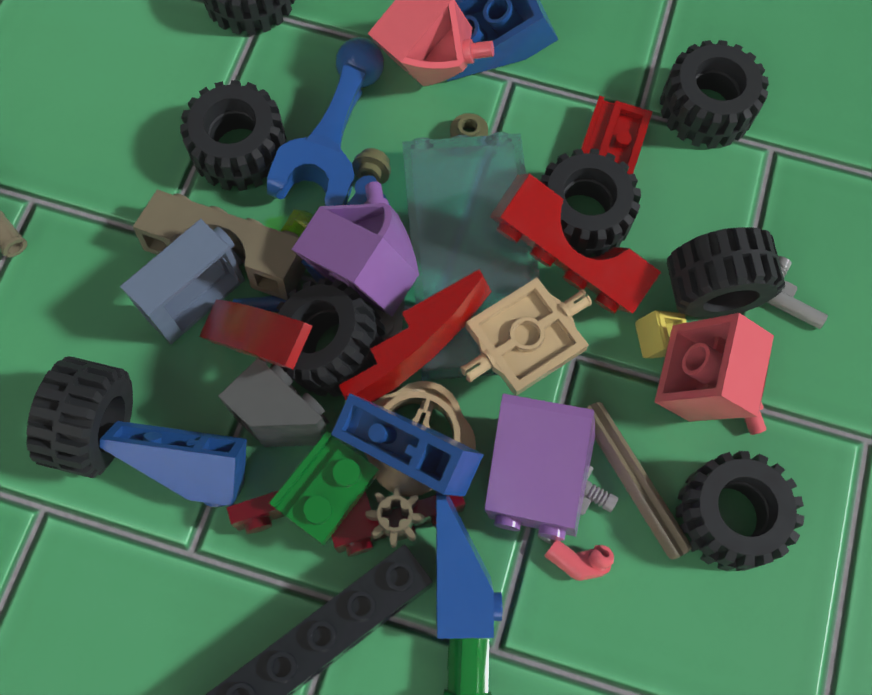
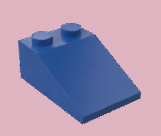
(514, 26)

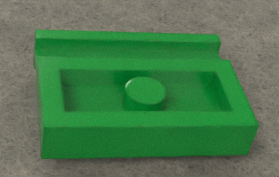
(325, 488)

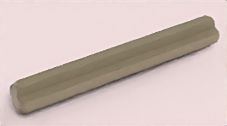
(639, 485)

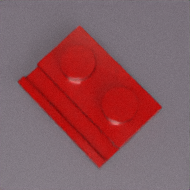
(617, 130)

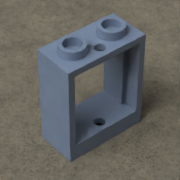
(185, 280)

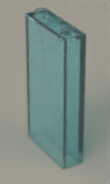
(449, 200)

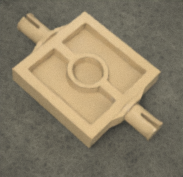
(526, 336)

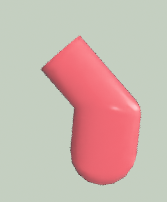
(583, 564)

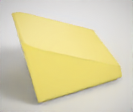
(655, 332)

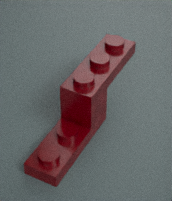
(354, 531)

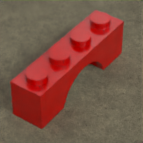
(534, 215)

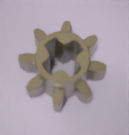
(385, 508)

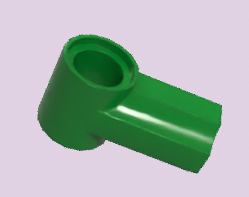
(468, 667)

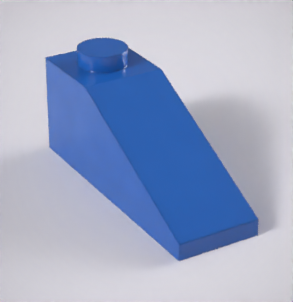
(408, 446)
(187, 462)
(463, 585)

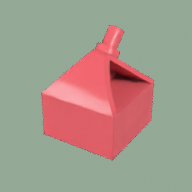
(428, 39)
(716, 370)

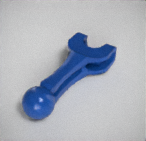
(320, 154)

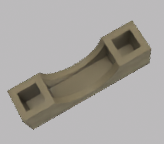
(266, 251)

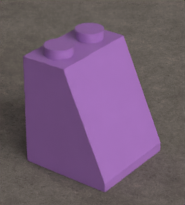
(540, 466)

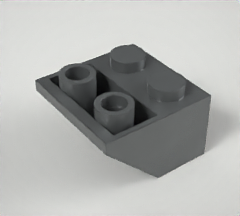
(273, 409)

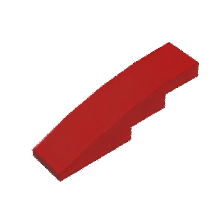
(430, 329)
(256, 332)

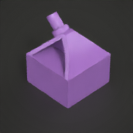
(363, 249)

